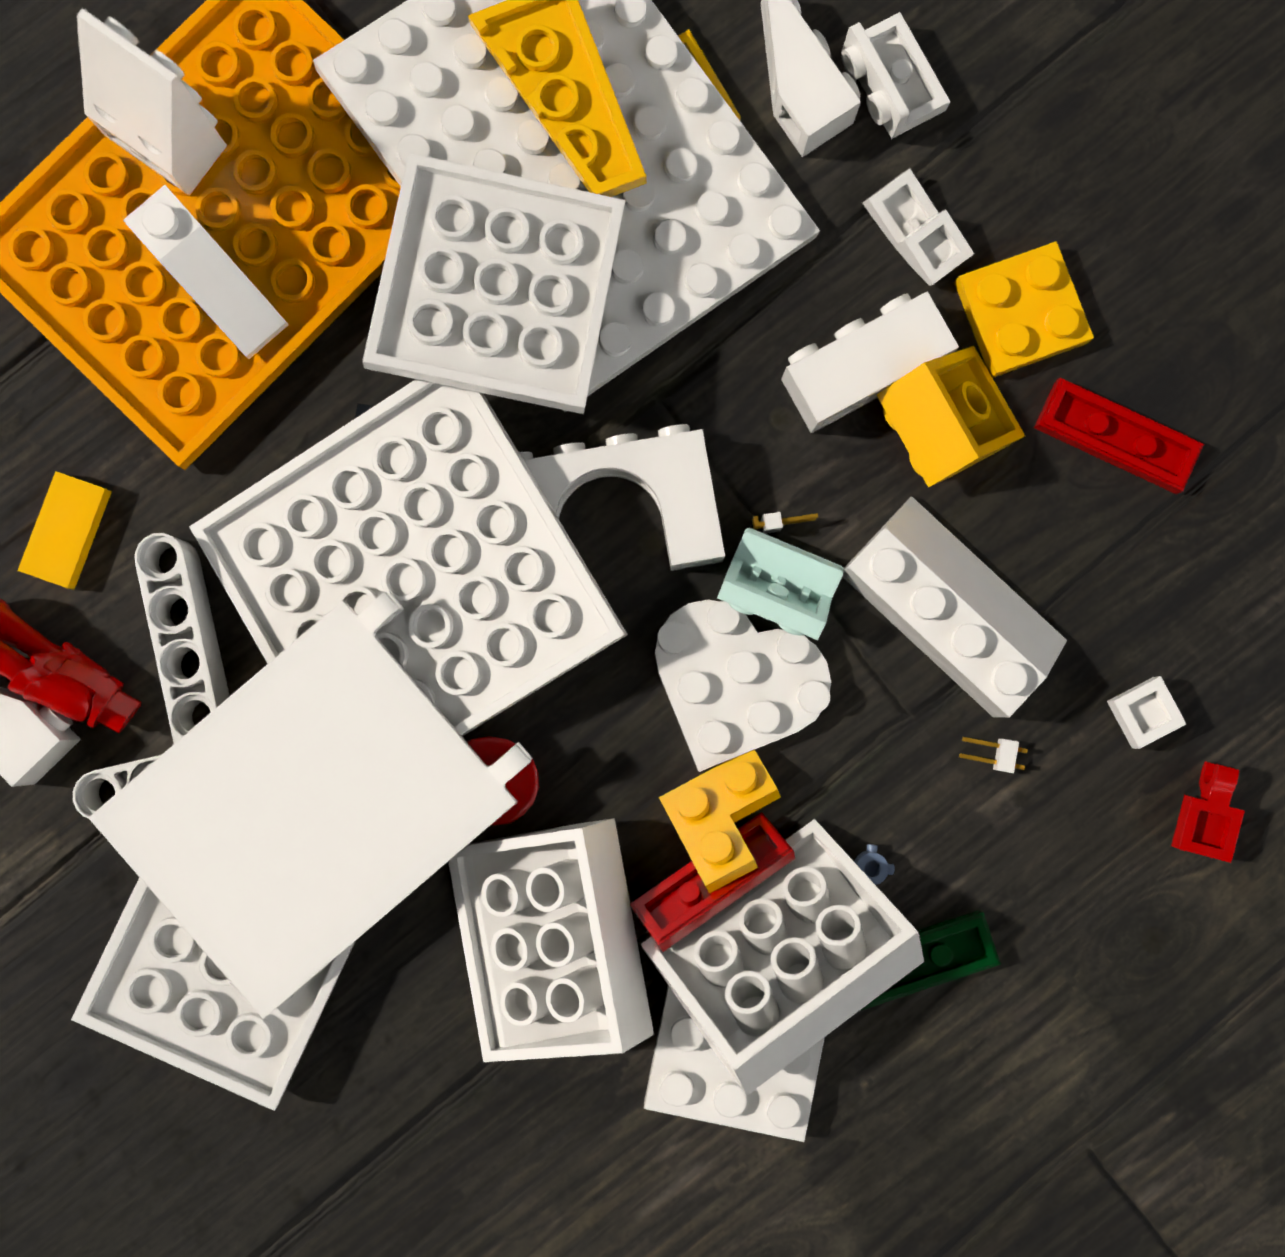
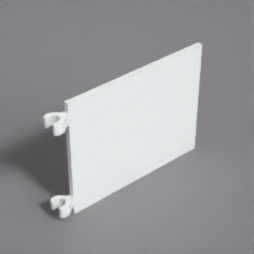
(306, 806)

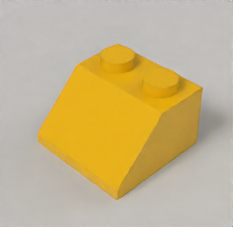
(949, 415)

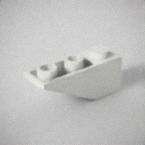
(806, 86)

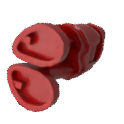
(61, 676)

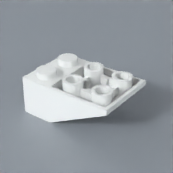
(145, 104)

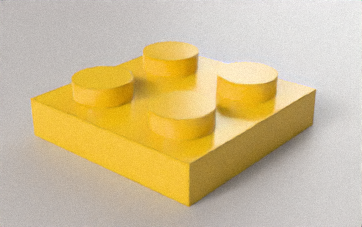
(1023, 309)

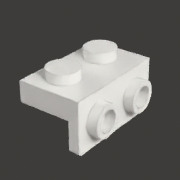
(894, 75)

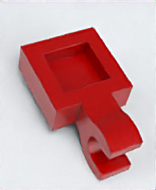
(1208, 822)

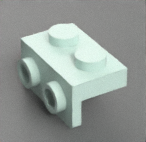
(781, 584)

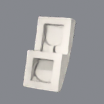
(916, 229)

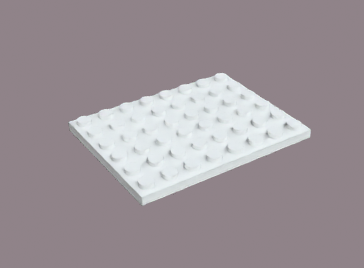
(685, 239)

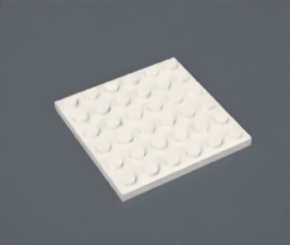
(445, 518)

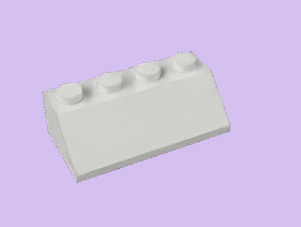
(955, 609)

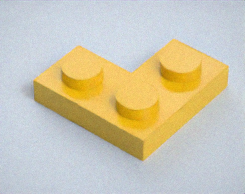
(706, 815)

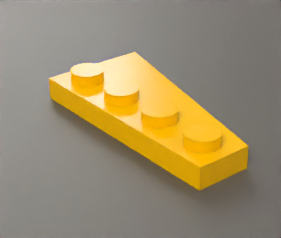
(562, 80)

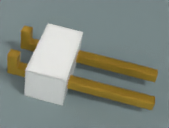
(774, 523)
(1005, 754)

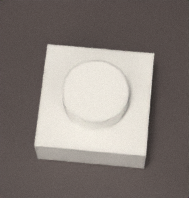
(1146, 712)

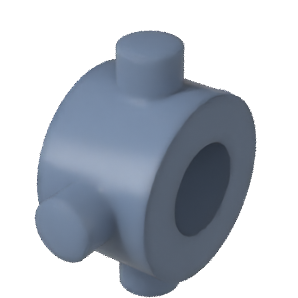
(874, 864)

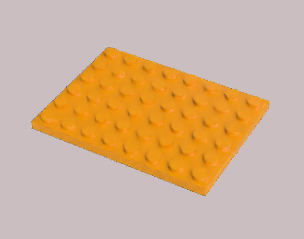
(288, 200)

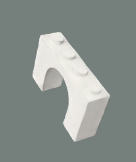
(667, 466)

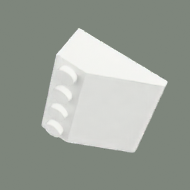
(551, 944)
(789, 959)

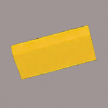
(64, 530)

